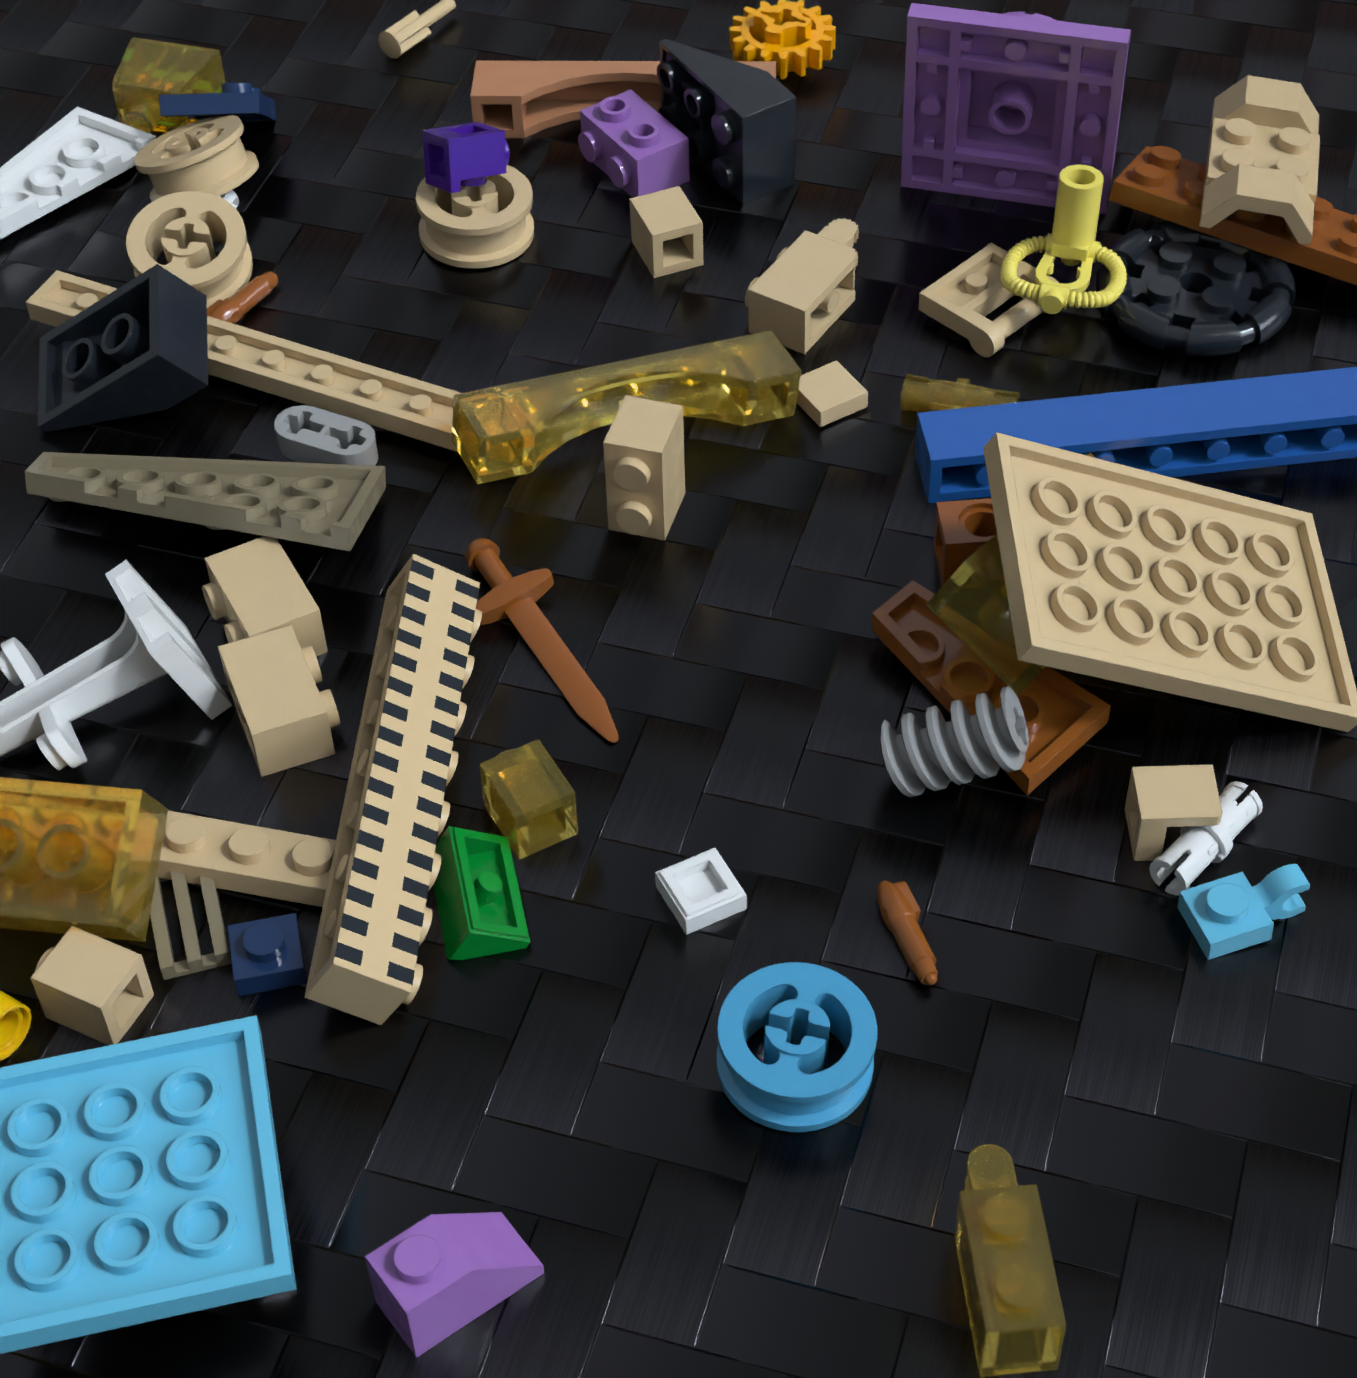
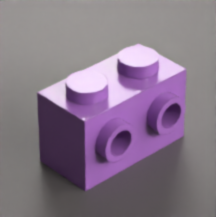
(634, 145)

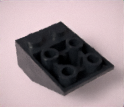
(734, 118)

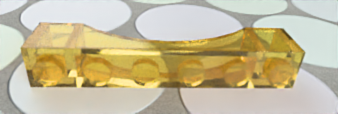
(520, 423)

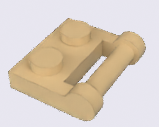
(972, 292)

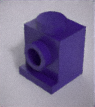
(464, 155)

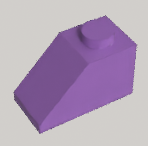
(448, 1274)

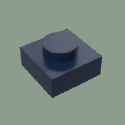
(267, 954)

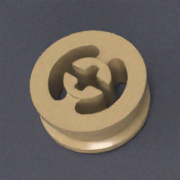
(198, 158)
(480, 223)
(185, 229)

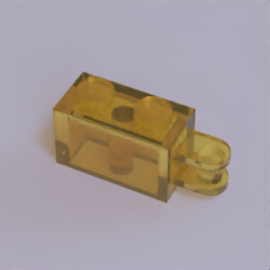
(1007, 1269)

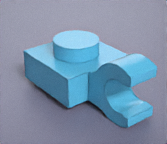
(1235, 915)

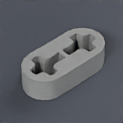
(324, 437)

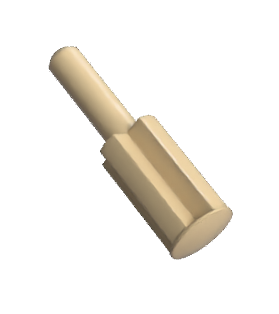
(412, 29)

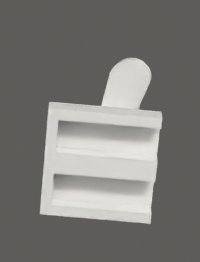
(142, 650)

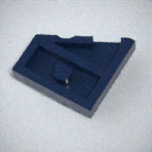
(234, 99)

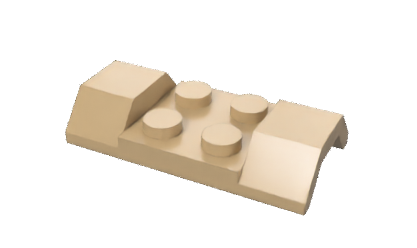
(1263, 154)

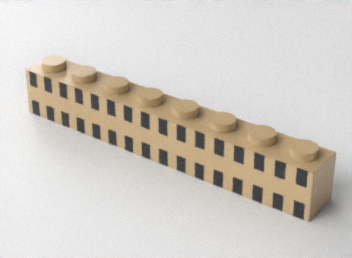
(395, 796)

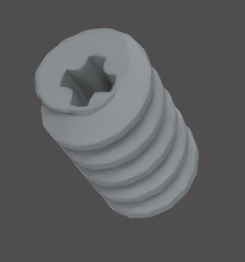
(956, 747)

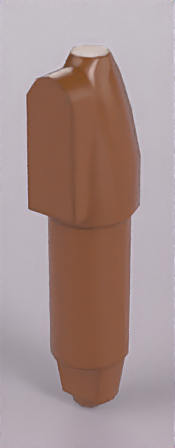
(246, 298)
(901, 918)

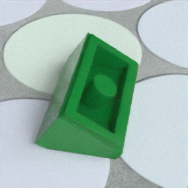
(478, 895)

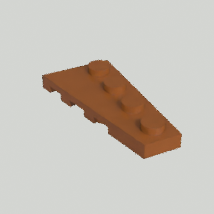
(1055, 709)

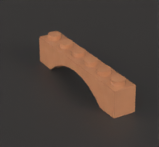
(544, 94)

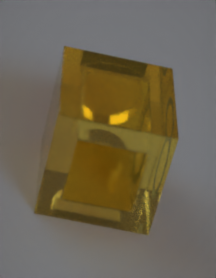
(529, 798)

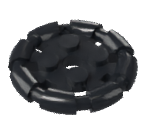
(1229, 313)

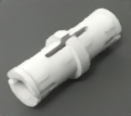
(1206, 844)

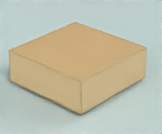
(830, 393)

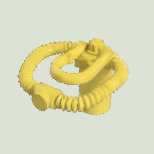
(1073, 242)

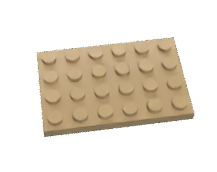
(1167, 585)

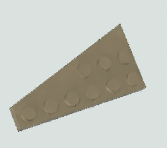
(264, 498)

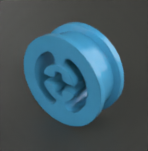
(800, 1008)

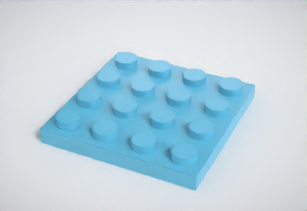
(138, 1184)

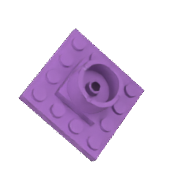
(1008, 102)

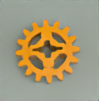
(783, 34)

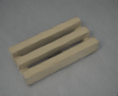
(195, 961)

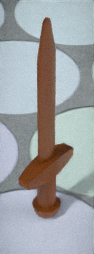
(516, 600)

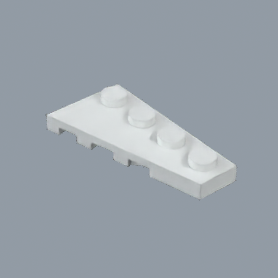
(65, 164)

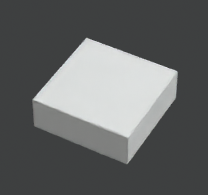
(701, 890)

